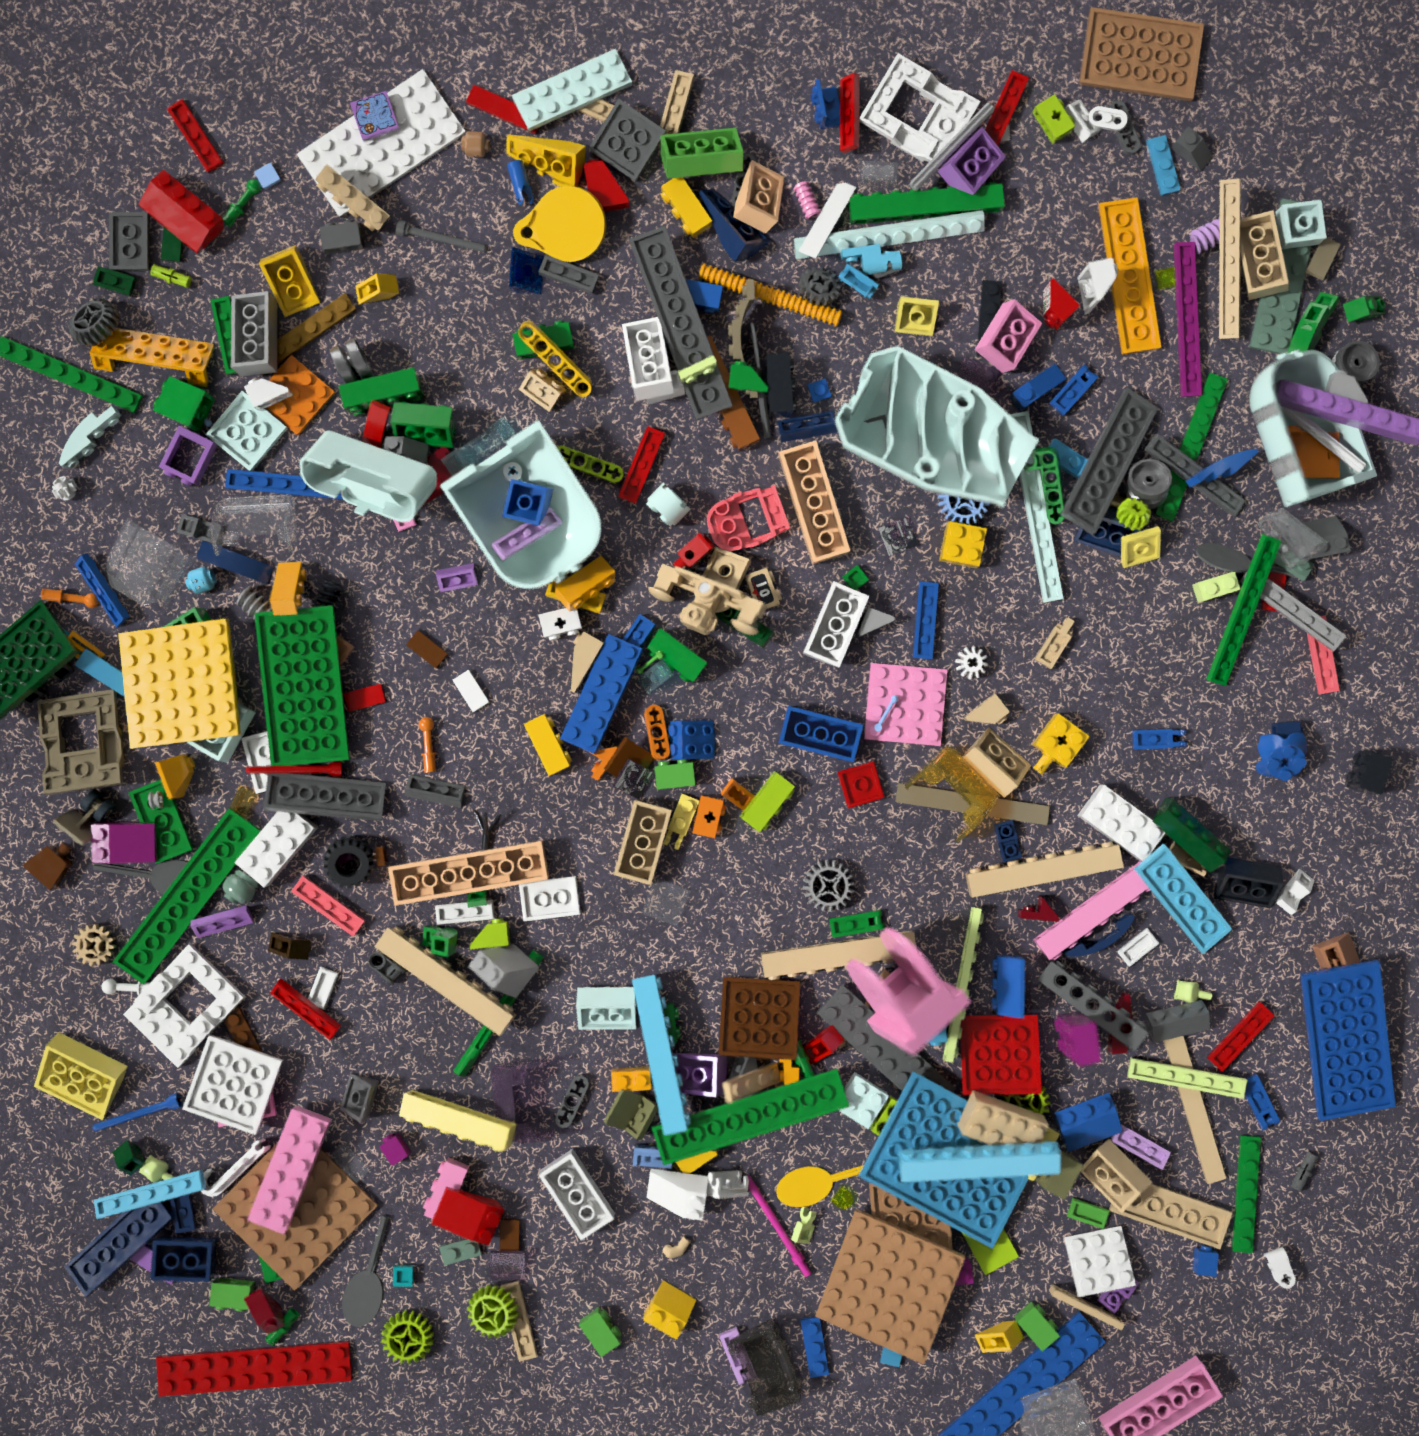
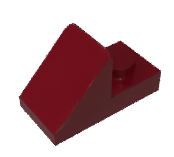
(1043, 912)

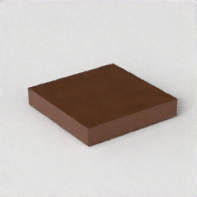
(626, 750)

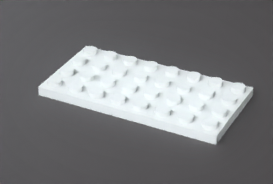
(373, 164)

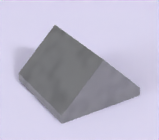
(359, 1097)

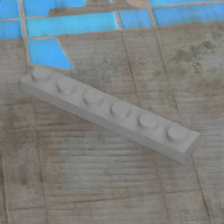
(1300, 615)

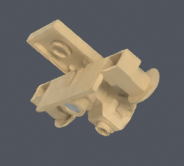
(712, 593)

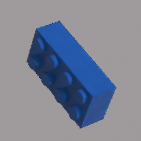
(820, 734)

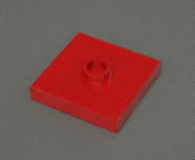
(860, 784)

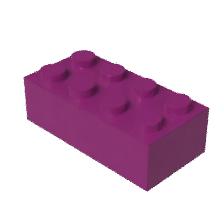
(1078, 1038)

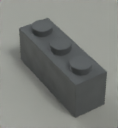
(1178, 1021)

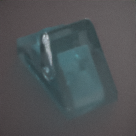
(655, 676)

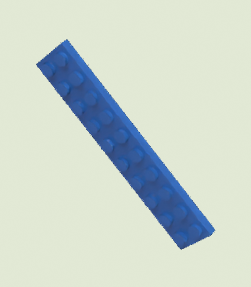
(1037, 1372)

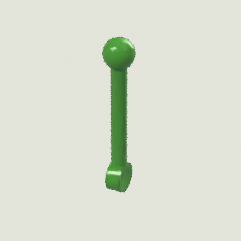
(659, 654)

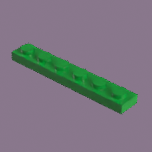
(1246, 1194)

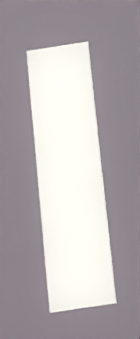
(827, 219)

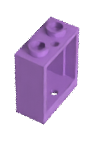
(210, 448)

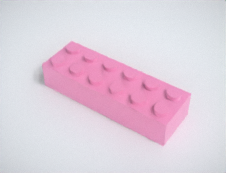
(289, 1169)
(1163, 1402)

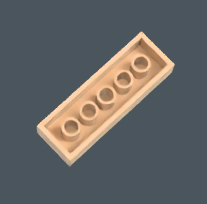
(814, 502)

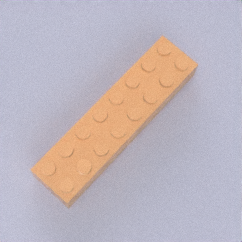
(468, 872)

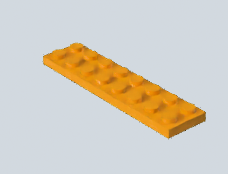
(1132, 285)

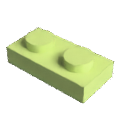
(705, 366)

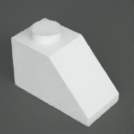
(265, 393)

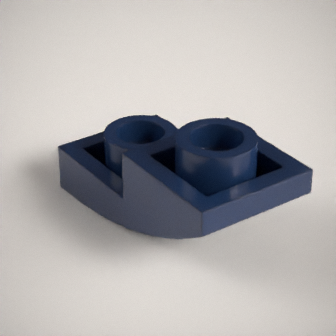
(1007, 841)

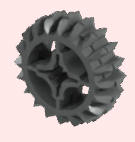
(94, 322)

